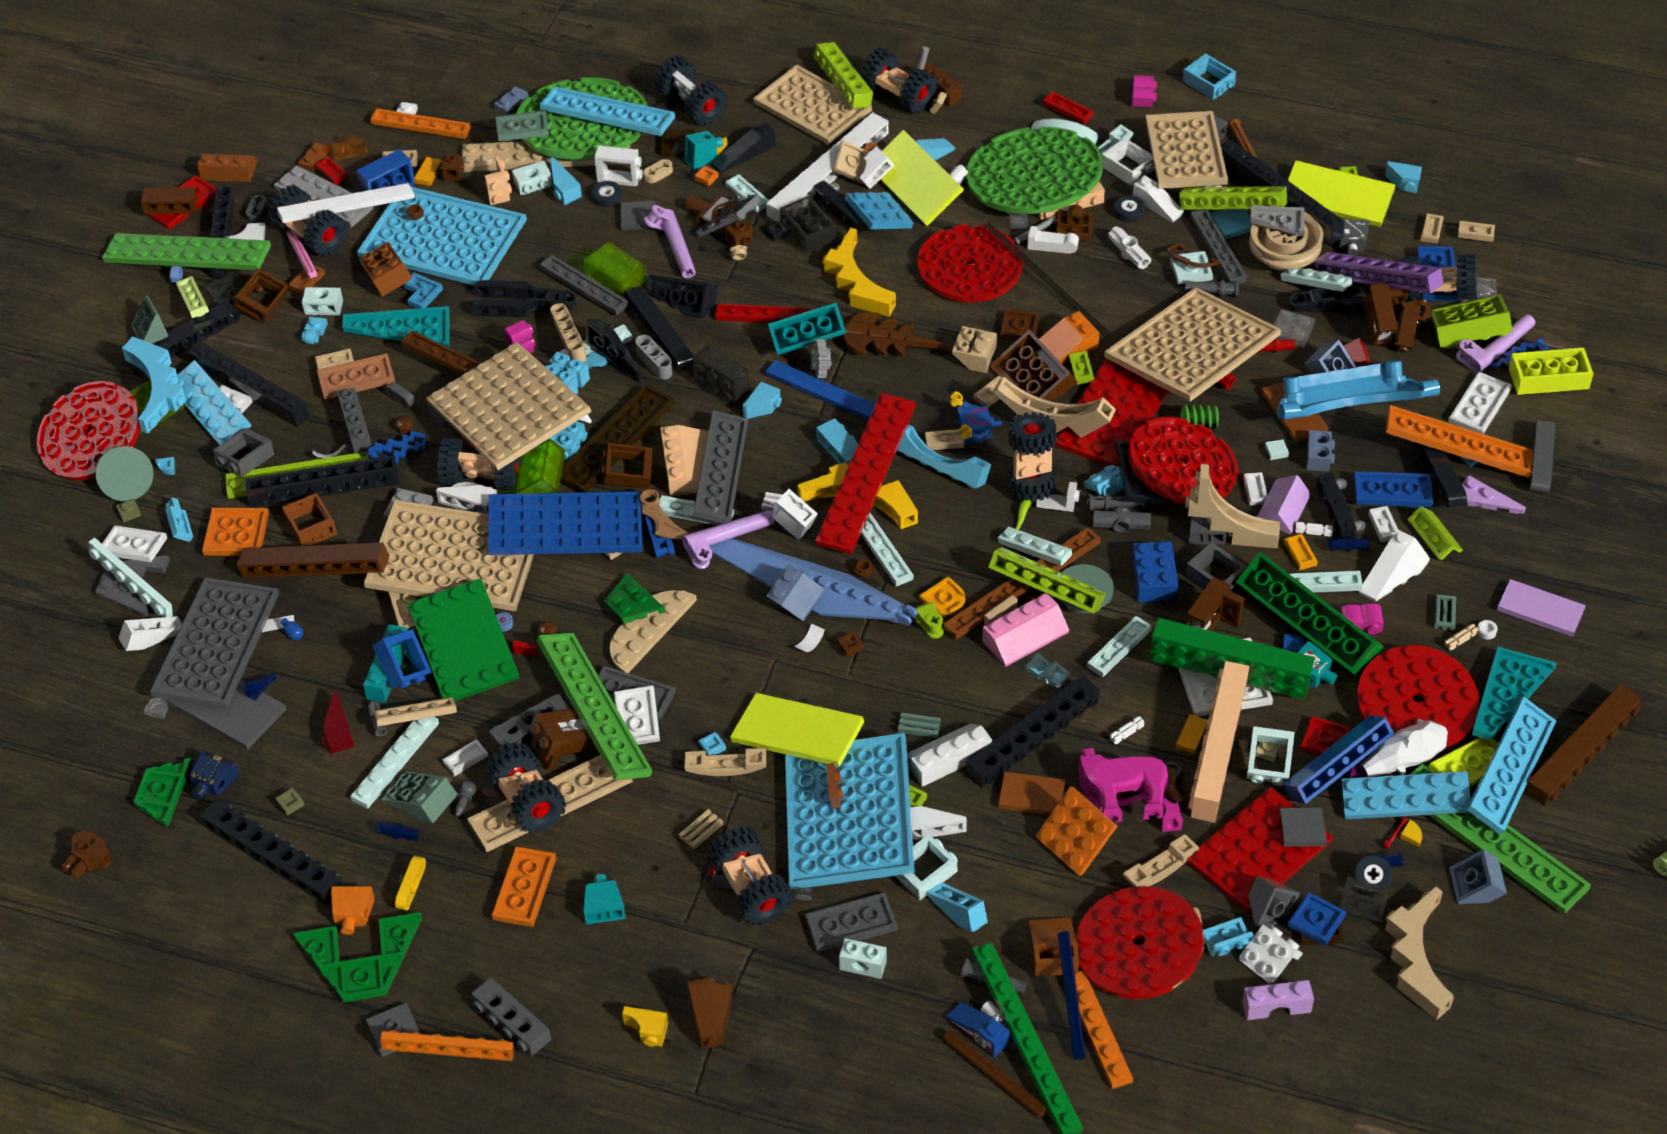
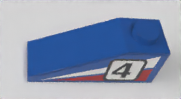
(980, 1028)

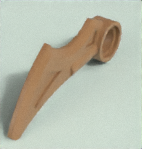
(664, 525)

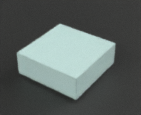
(1276, 449)

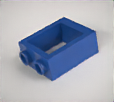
(389, 662)

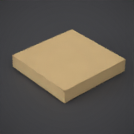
(850, 161)

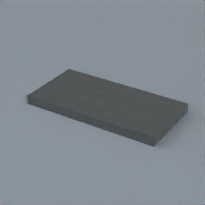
(240, 722)

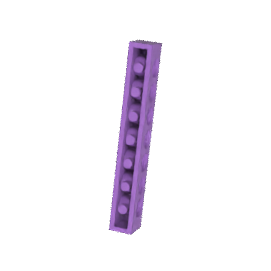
(1388, 272)

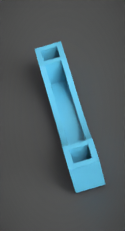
(970, 471)

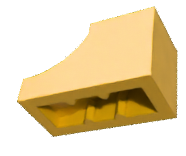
(648, 1023)

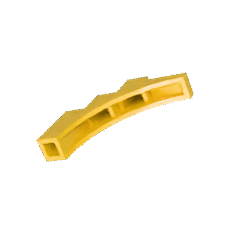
(849, 278)
(891, 498)

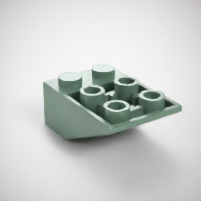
(421, 795)

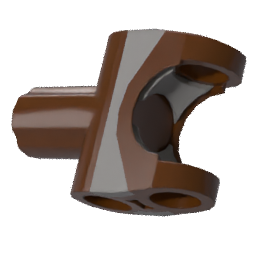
(708, 210)

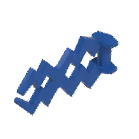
(1539, 345)
(403, 445)

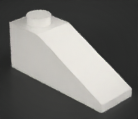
(1157, 199)
(467, 498)
(147, 632)
(935, 822)

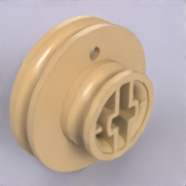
(1287, 250)

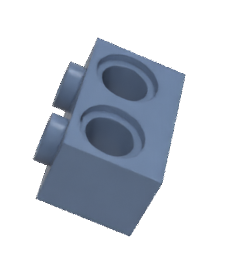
(1319, 450)

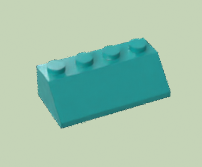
(806, 328)

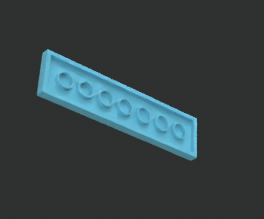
(607, 111)
(1511, 765)

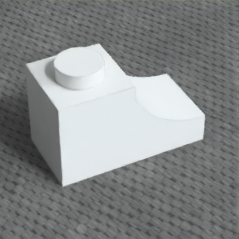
(876, 167)

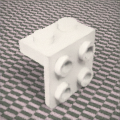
(1269, 953)

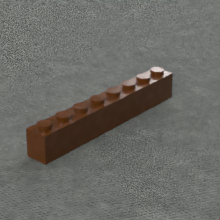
(313, 560)
(1582, 745)

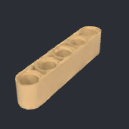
(568, 332)

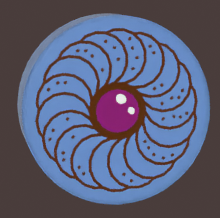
(505, 621)

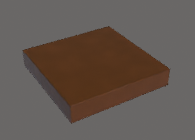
(1018, 323)

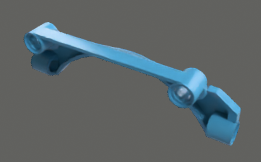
(1350, 387)

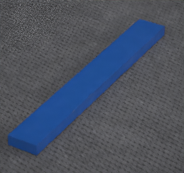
(820, 389)

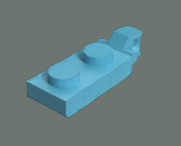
(178, 521)

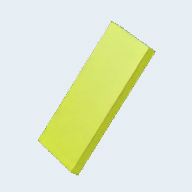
(918, 178)
(1344, 193)
(797, 729)

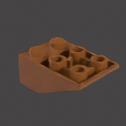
(385, 268)
(1046, 947)

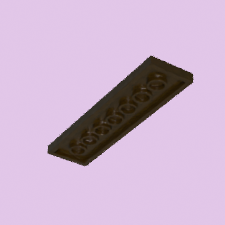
(625, 428)

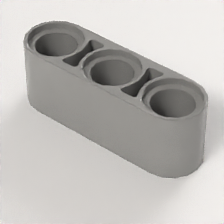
(653, 357)

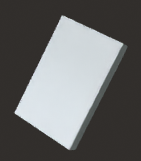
(134, 543)
(639, 713)

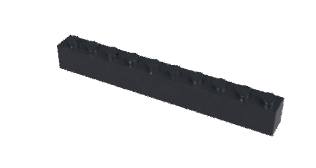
(1258, 174)

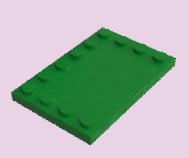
(463, 640)

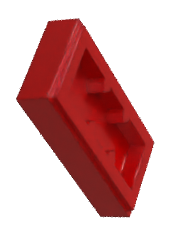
(331, 170)

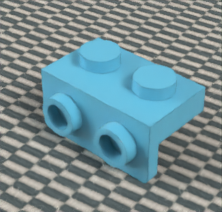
(1106, 481)
(1227, 936)

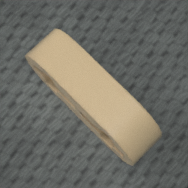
(658, 171)

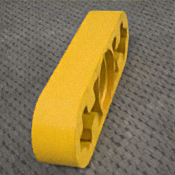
(410, 883)

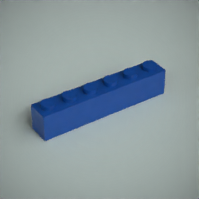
(1338, 759)

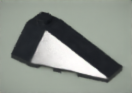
(746, 147)
(688, 296)
(607, 342)

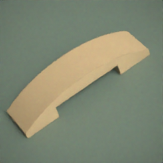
(725, 765)
(1163, 864)

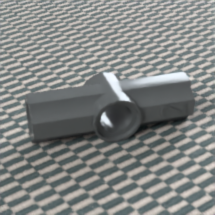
(1121, 519)

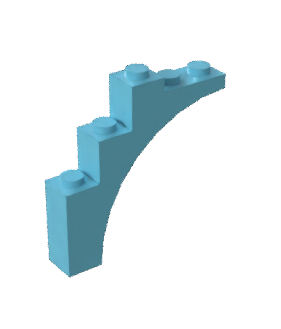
(156, 365)

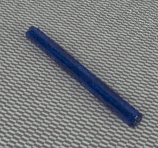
(1071, 995)

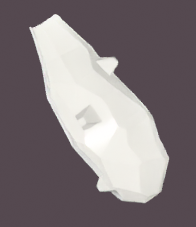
(1407, 748)

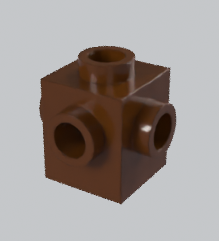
(452, 167)
(739, 233)
(1424, 308)

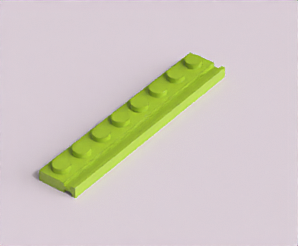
(237, 485)

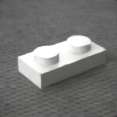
(240, 400)
(1383, 523)

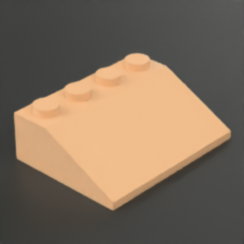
(683, 457)

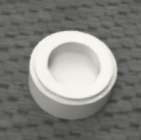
(1487, 629)

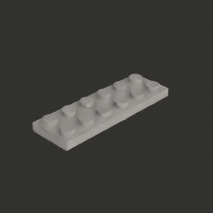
(320, 189)

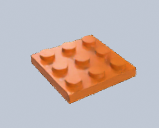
(234, 530)
(1076, 831)

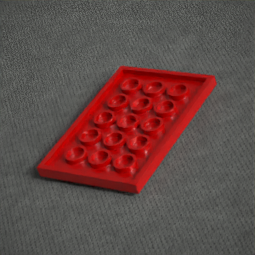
(1251, 848)

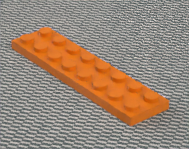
(1459, 441)

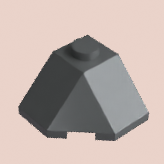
(1270, 901)

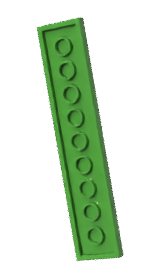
(187, 251)
(594, 706)
(1517, 857)

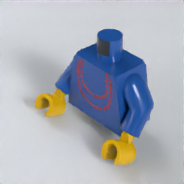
(973, 420)

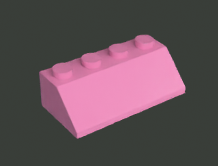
(1025, 629)

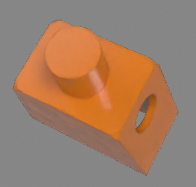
(351, 907)

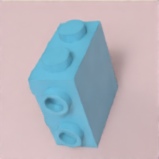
(571, 438)

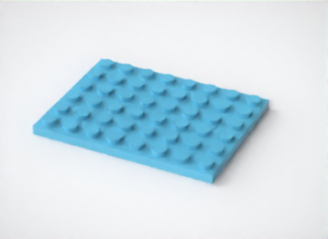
(451, 239)
(871, 828)

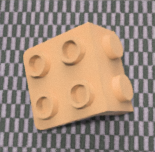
(497, 185)

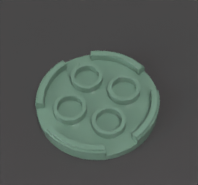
(124, 473)
(1091, 576)

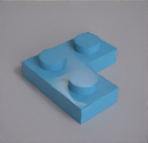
(425, 291)

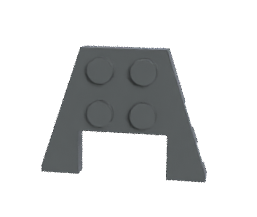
(733, 213)
(118, 592)

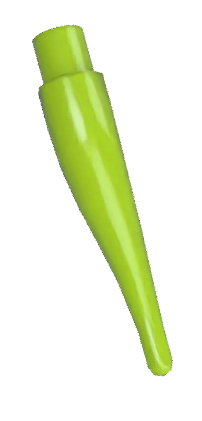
(1024, 506)

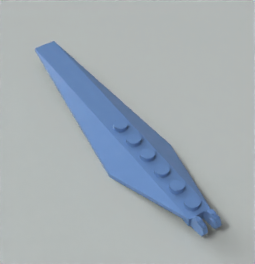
(842, 595)

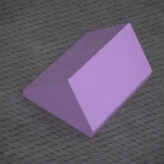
(1285, 502)

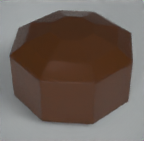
(404, 425)
(547, 628)

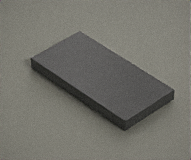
(618, 680)
(852, 921)

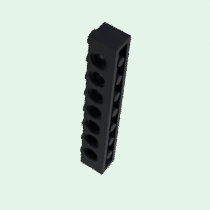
(322, 480)
(1032, 731)
(270, 850)

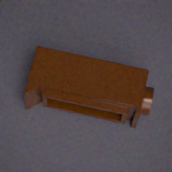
(1406, 326)

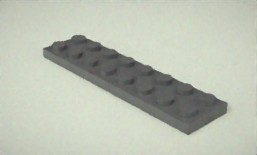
(720, 467)

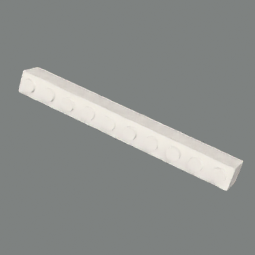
(869, 130)

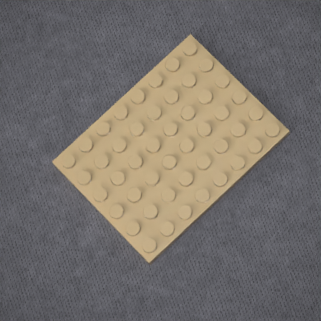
(1192, 344)
(508, 405)
(443, 549)

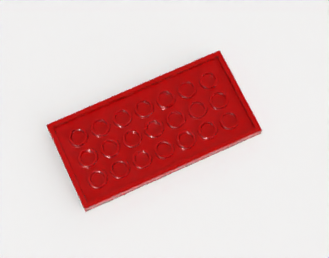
(1135, 404)

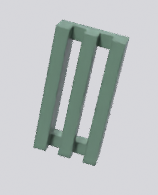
(1444, 624)
(919, 723)

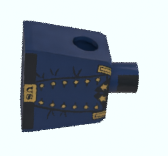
(212, 774)

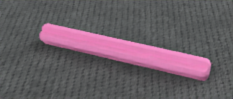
(302, 254)

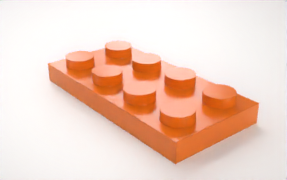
(524, 886)

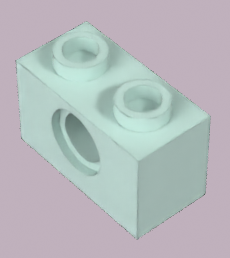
(532, 177)
(322, 301)
(863, 958)

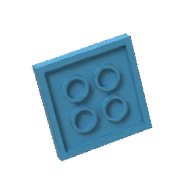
(879, 210)

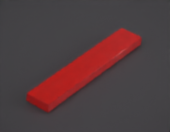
(755, 314)

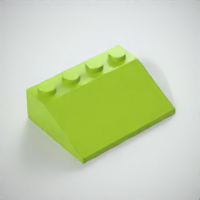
(1471, 321)

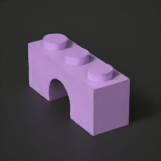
(1261, 1000)

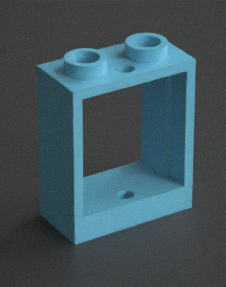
(1207, 63)

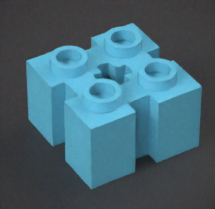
(571, 373)

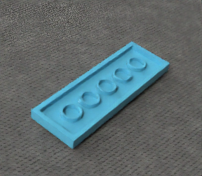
(210, 404)
(1406, 795)

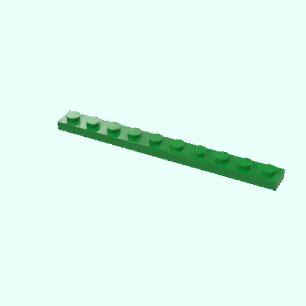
(1026, 1040)

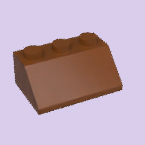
(227, 167)

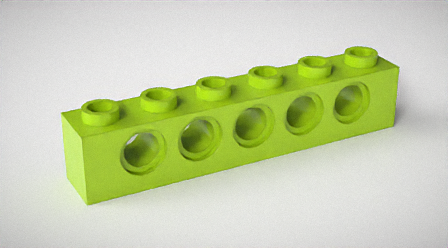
(843, 75)
(1232, 197)
(1047, 580)

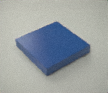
(1317, 918)

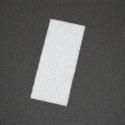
(273, 624)

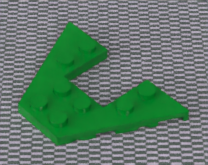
(362, 976)

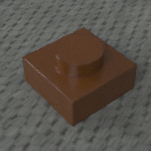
(850, 644)

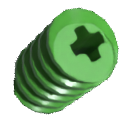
(1200, 416)

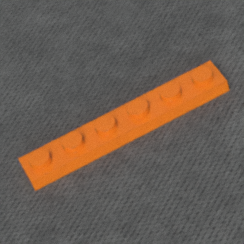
(420, 123)
(1101, 1034)
(449, 1046)

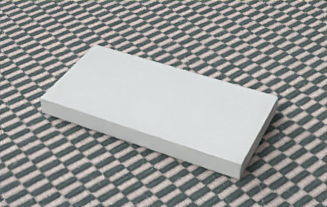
(1480, 403)

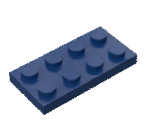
(1437, 257)
(1393, 489)

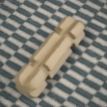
(1461, 637)

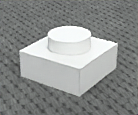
(407, 108)

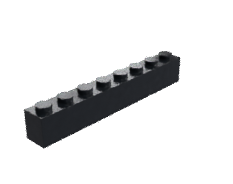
(251, 384)

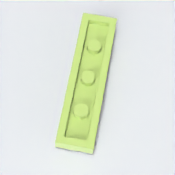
(192, 297)

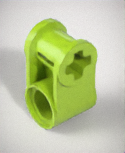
(930, 620)

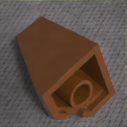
(710, 1009)

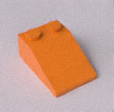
(1071, 336)

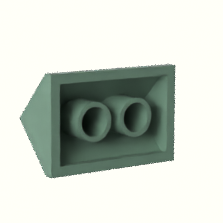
(148, 323)

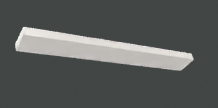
(346, 202)

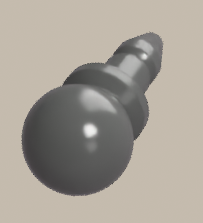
(467, 790)

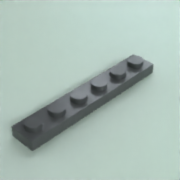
(1218, 246)
(584, 285)

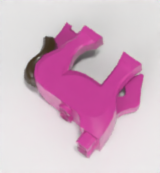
(1128, 780)

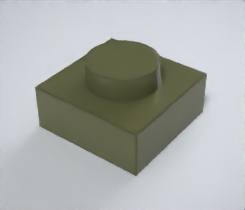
(128, 510)
(289, 801)

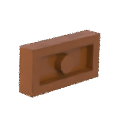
(314, 155)
(302, 280)
(835, 791)

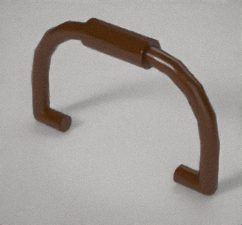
(1186, 261)

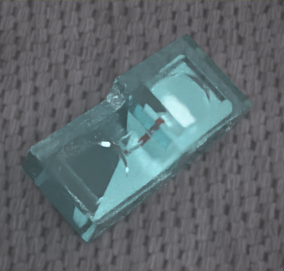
(1049, 673)

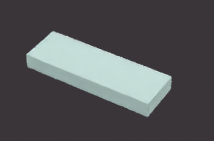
(740, 186)

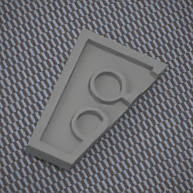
(1279, 218)

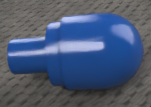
(292, 629)

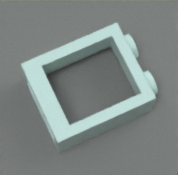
(1276, 737)
(920, 887)

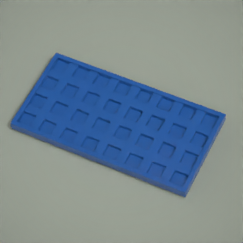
(565, 523)

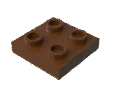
(1075, 222)

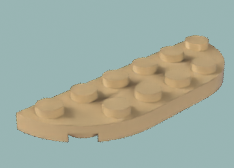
(638, 637)

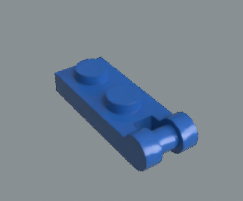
(657, 540)

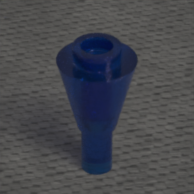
(255, 688)

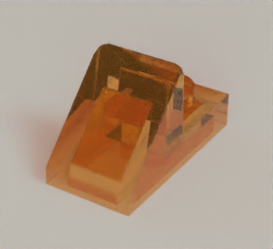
(347, 149)

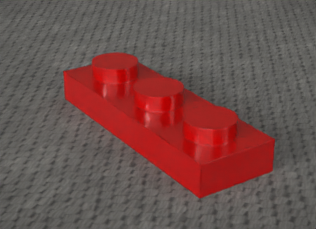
(1068, 108)

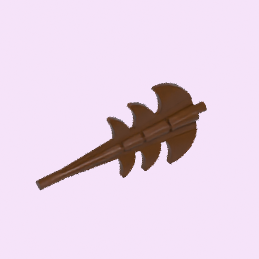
(862, 331)

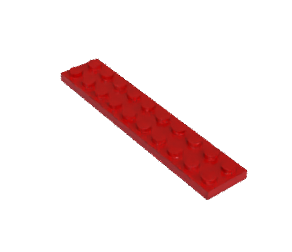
(866, 473)

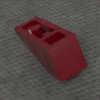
(336, 728)

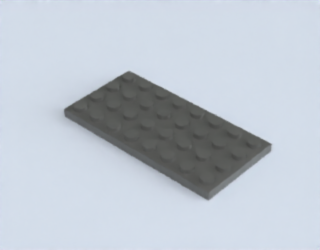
(215, 643)

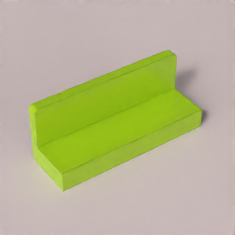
(1433, 532)

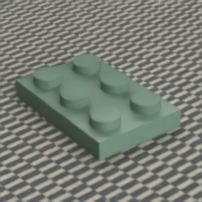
(522, 126)

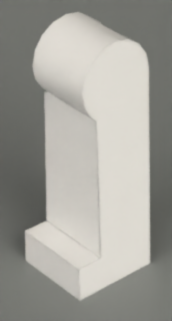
(1052, 241)

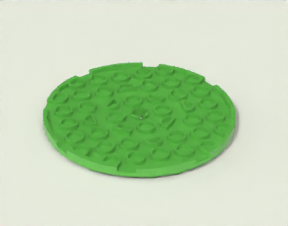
(577, 137)
(1063, 163)

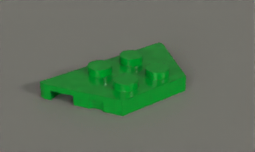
(631, 601)
(161, 790)

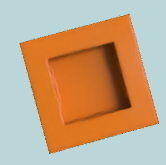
(706, 176)

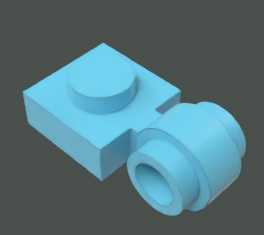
(314, 328)

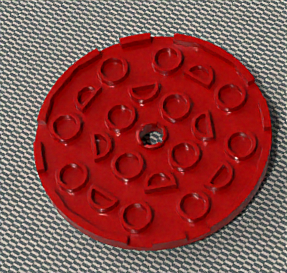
(945, 267)
(63, 436)
(1163, 441)
(1436, 677)
(1146, 970)

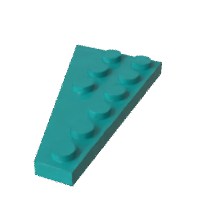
(396, 324)
(1510, 679)

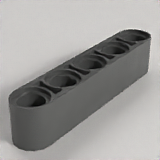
(1542, 456)

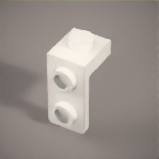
(1059, 502)

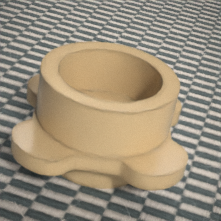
(738, 252)

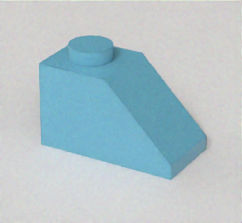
(1404, 176)
(762, 401)

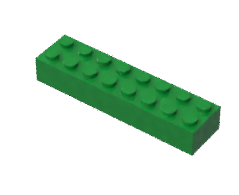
(1309, 614)
(1208, 651)

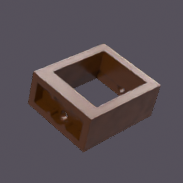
(252, 307)
(627, 452)

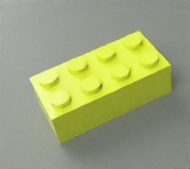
(1550, 371)

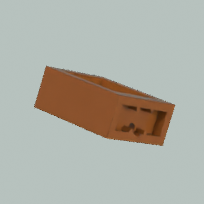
(316, 532)

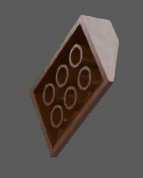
(1034, 369)

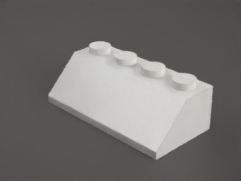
(947, 753)

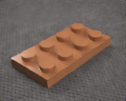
(358, 374)

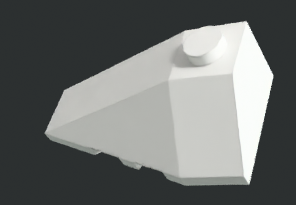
(1397, 563)

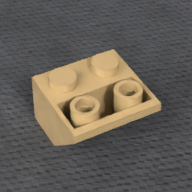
(975, 348)

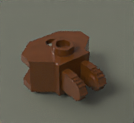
(86, 854)

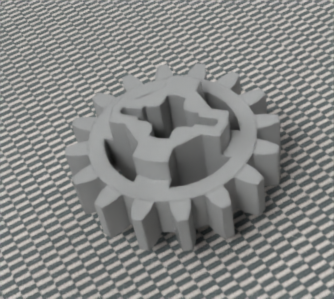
(820, 358)

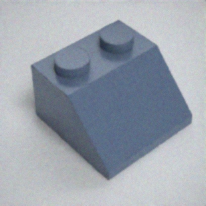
(1329, 357)
(795, 592)
(1478, 879)

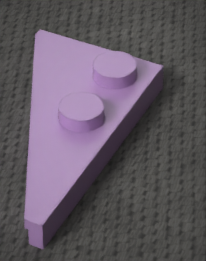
(1486, 497)

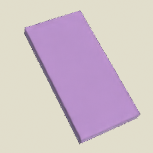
(1541, 608)

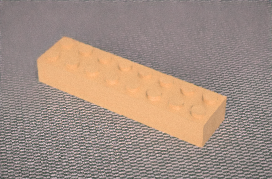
(1218, 741)

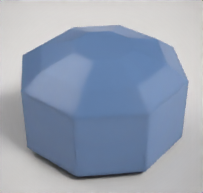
(176, 273)

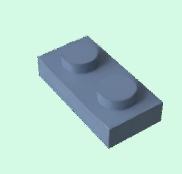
(511, 100)

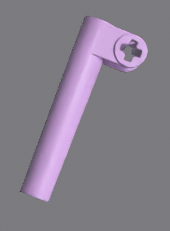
(666, 220)
(1478, 358)
(698, 543)

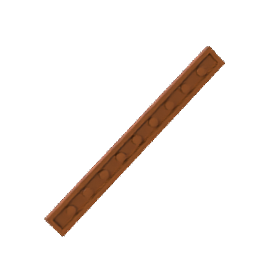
(974, 614)

